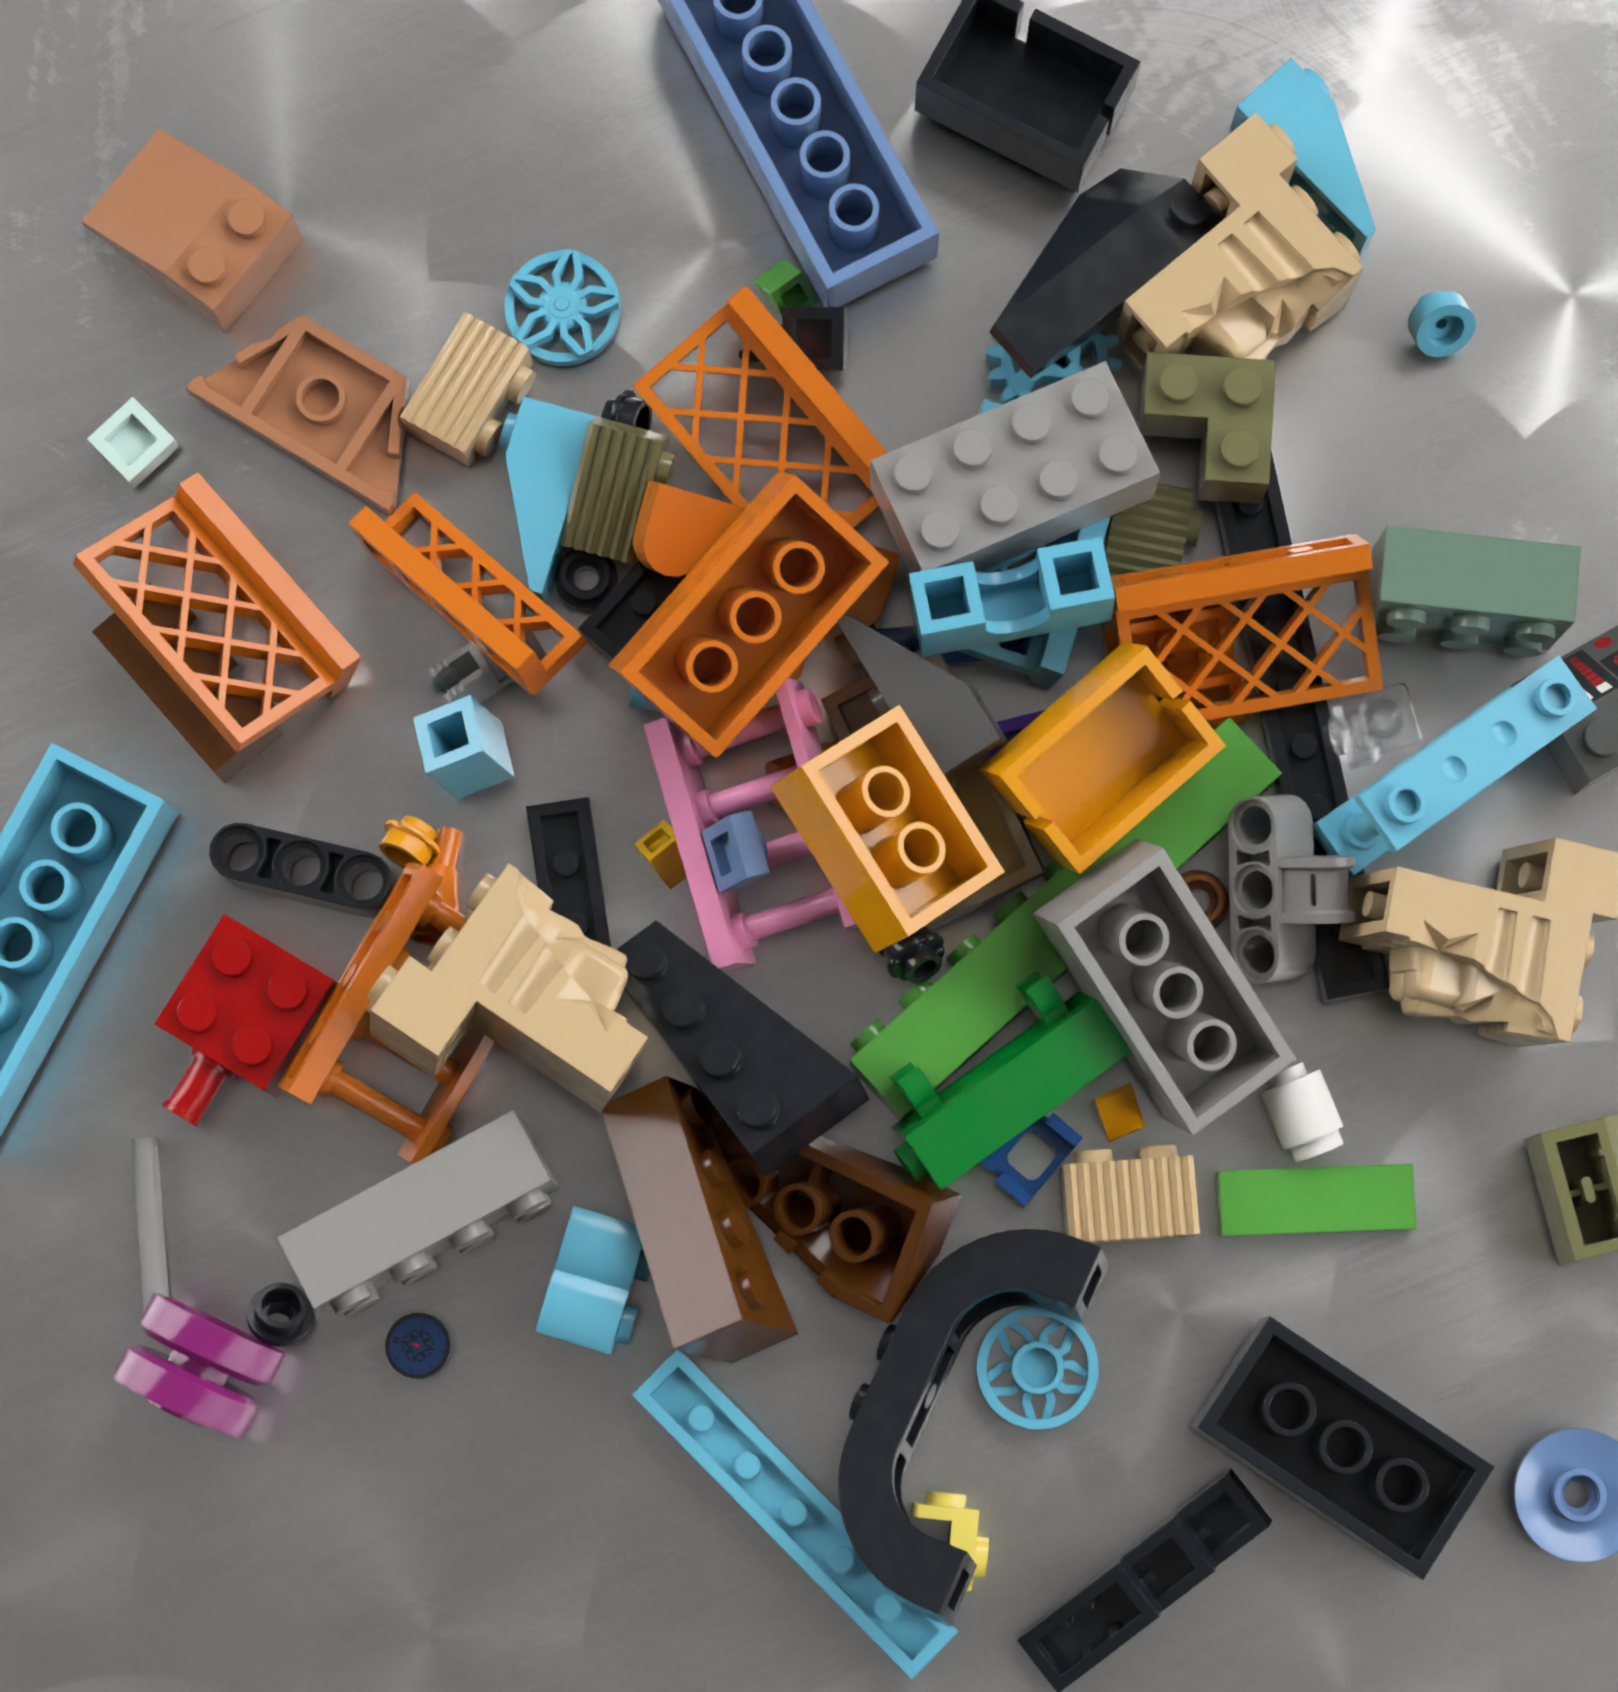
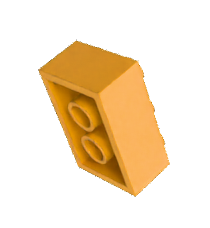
(887, 829)

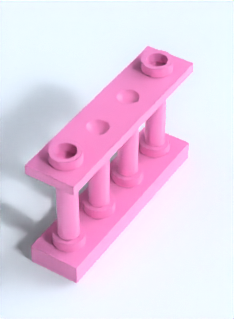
(693, 808)

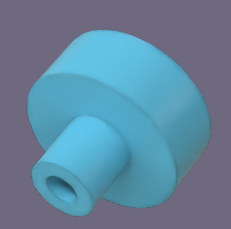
(1441, 323)

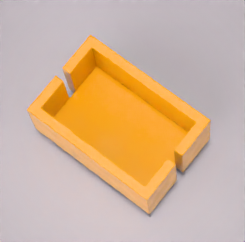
(1102, 756)

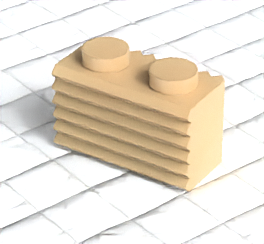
(469, 390)
(1130, 1197)

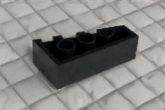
(746, 1060)

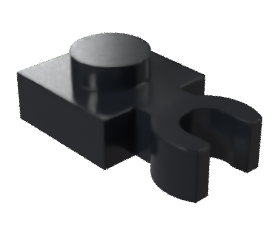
(818, 333)

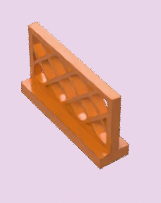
(798, 379)
(1254, 577)
(265, 595)

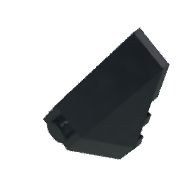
(1098, 258)

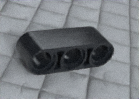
(281, 850)

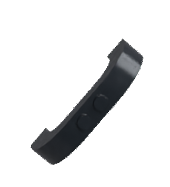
(916, 1359)

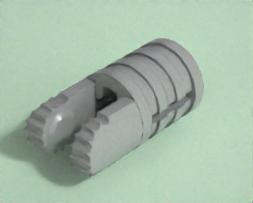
(473, 672)

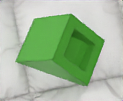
(785, 287)

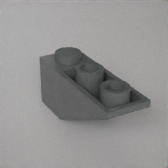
(939, 706)

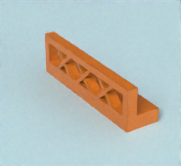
(463, 602)

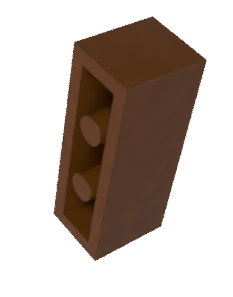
(171, 698)

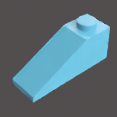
(1325, 168)
(542, 464)

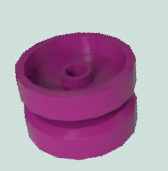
(195, 1374)

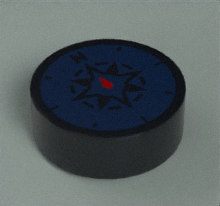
(418, 1345)

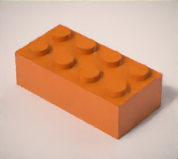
(749, 613)

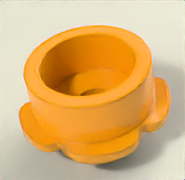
(409, 841)

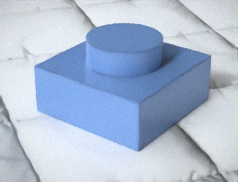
(736, 851)

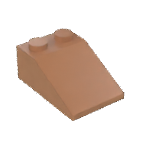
(195, 228)

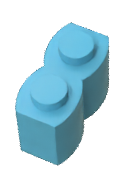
(594, 1282)

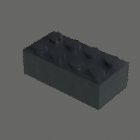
(1342, 1447)

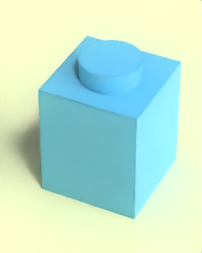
(463, 747)

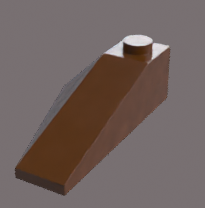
(847, 1218)

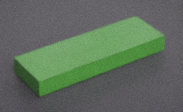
(1316, 1200)

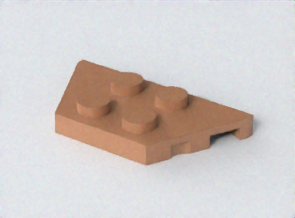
(318, 405)

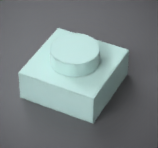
(133, 442)

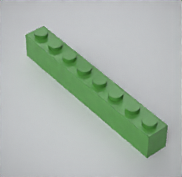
(978, 996)

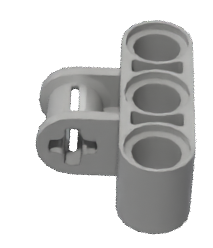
(1305, 888)

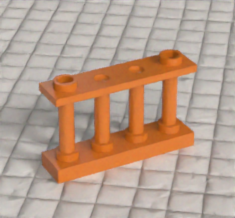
(344, 1015)

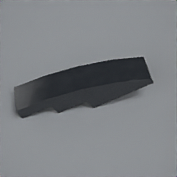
(1144, 1581)

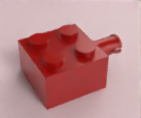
(241, 1013)

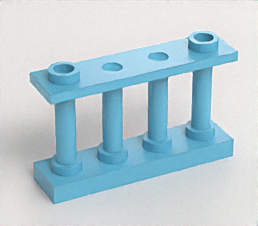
(1455, 766)

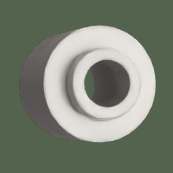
(1302, 1112)

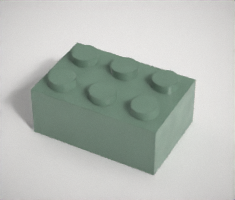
(1473, 589)

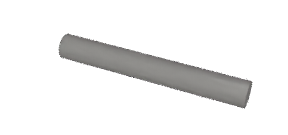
(150, 1217)

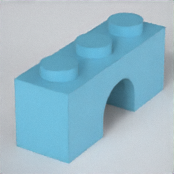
(1052, 593)

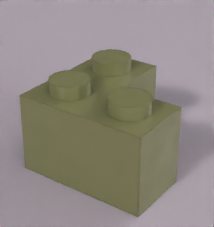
(1225, 406)

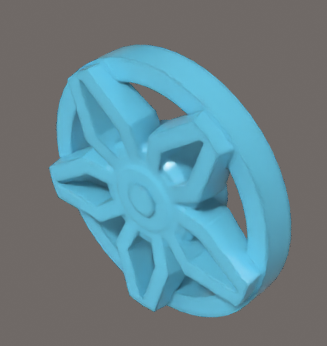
(563, 307)
(1037, 1368)

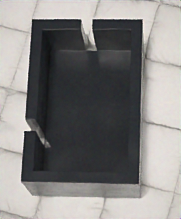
(1030, 100)

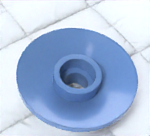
(1551, 1464)

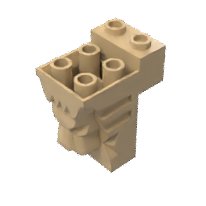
(1255, 271)
(1487, 953)
(521, 982)

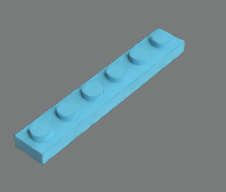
(785, 1507)

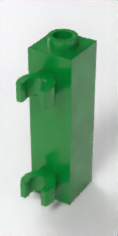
(1006, 1090)

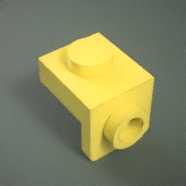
(962, 1525)

